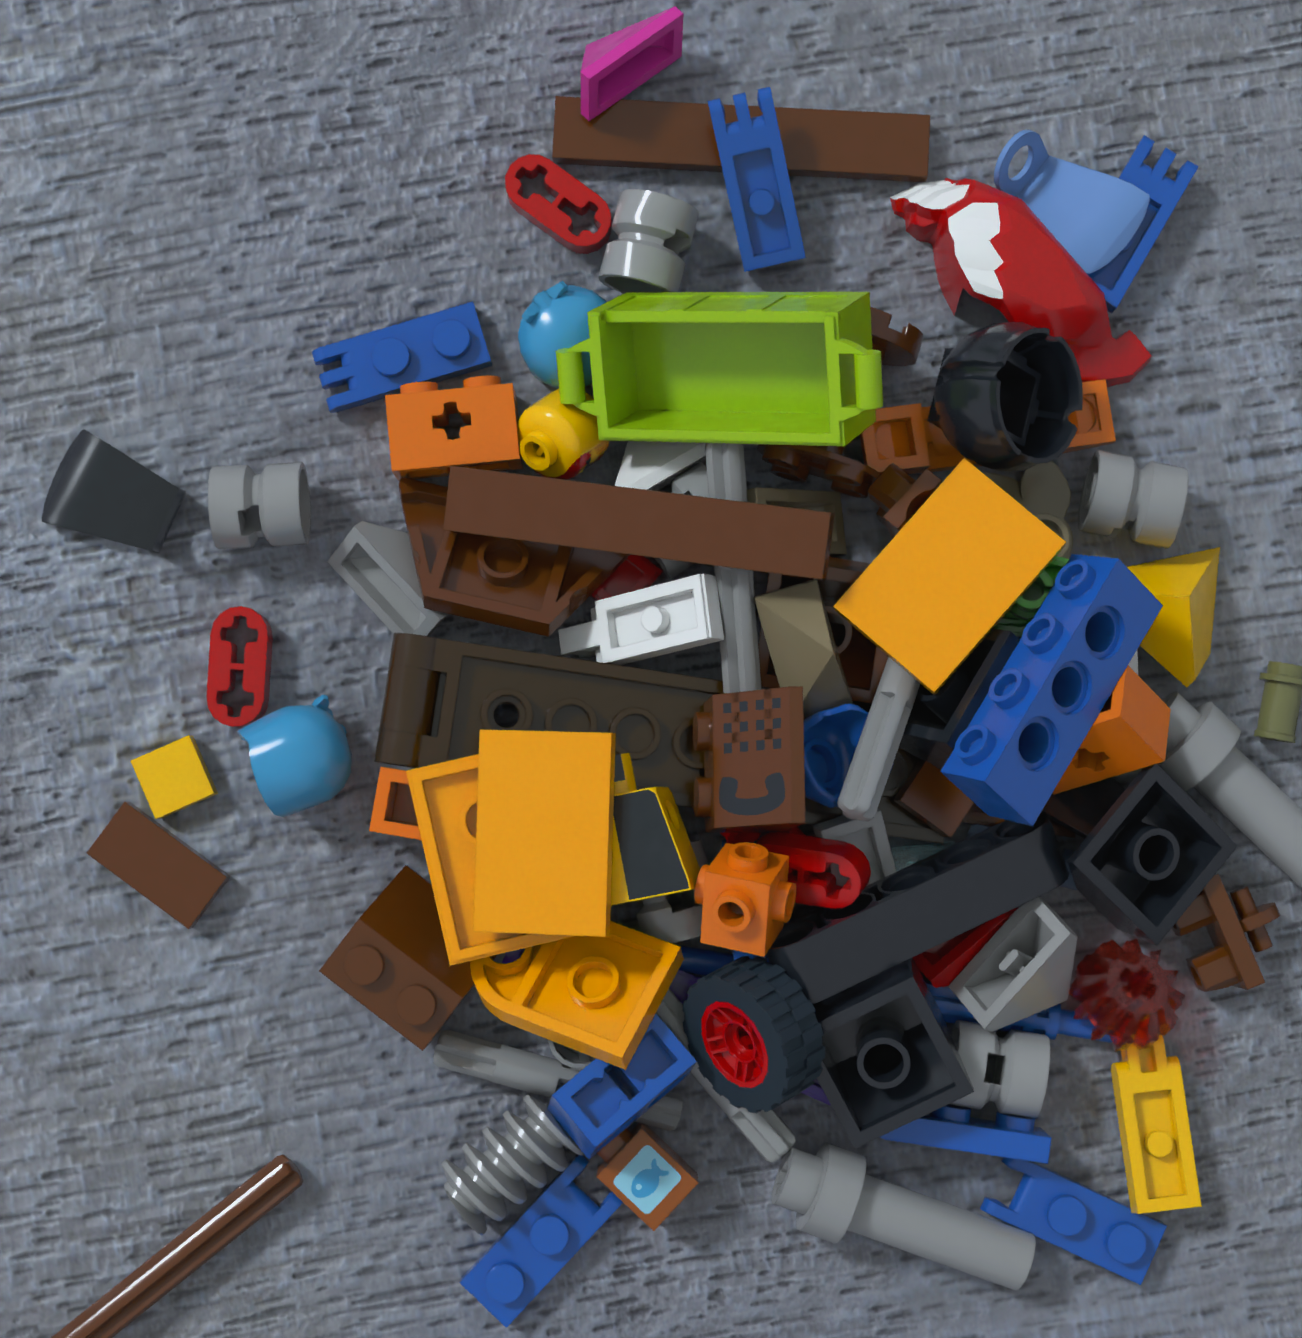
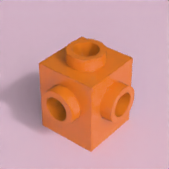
(744, 898)

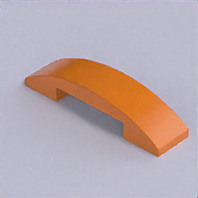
(914, 444)

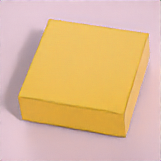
(174, 777)

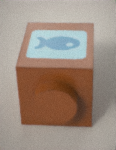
(646, 1174)

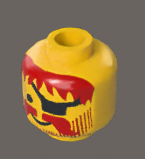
(559, 437)

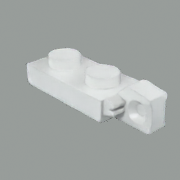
(649, 622)

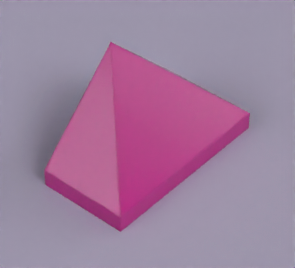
(628, 59)

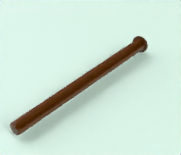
(187, 1252)

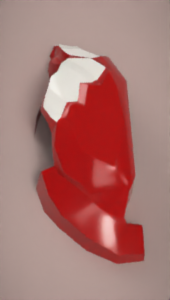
(1017, 265)

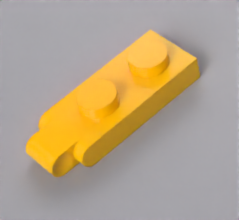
(1154, 1130)

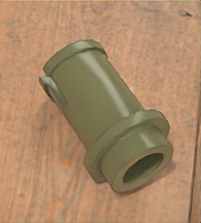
(1280, 702)

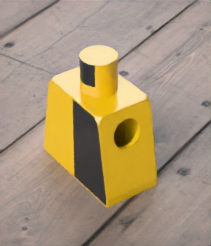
(649, 841)

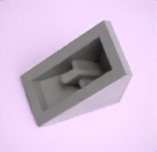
(1019, 968)

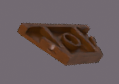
(495, 577)

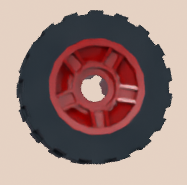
(753, 1034)

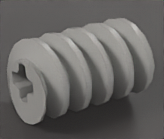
(506, 1163)

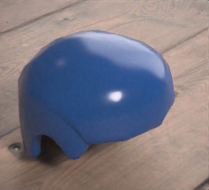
(829, 749)

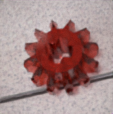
(1126, 995)

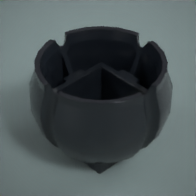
(1008, 396)

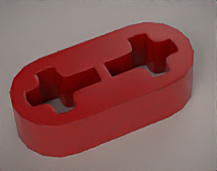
(567, 192)
(224, 664)
(811, 858)

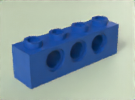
(1052, 688)

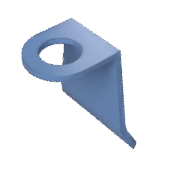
(1080, 206)

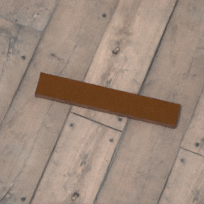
(684, 139)
(639, 522)

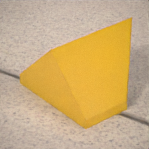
(1184, 626)

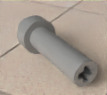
(1204, 757)
(838, 1196)

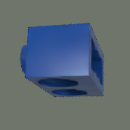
(609, 1099)

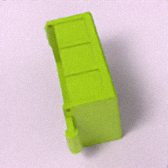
(728, 368)

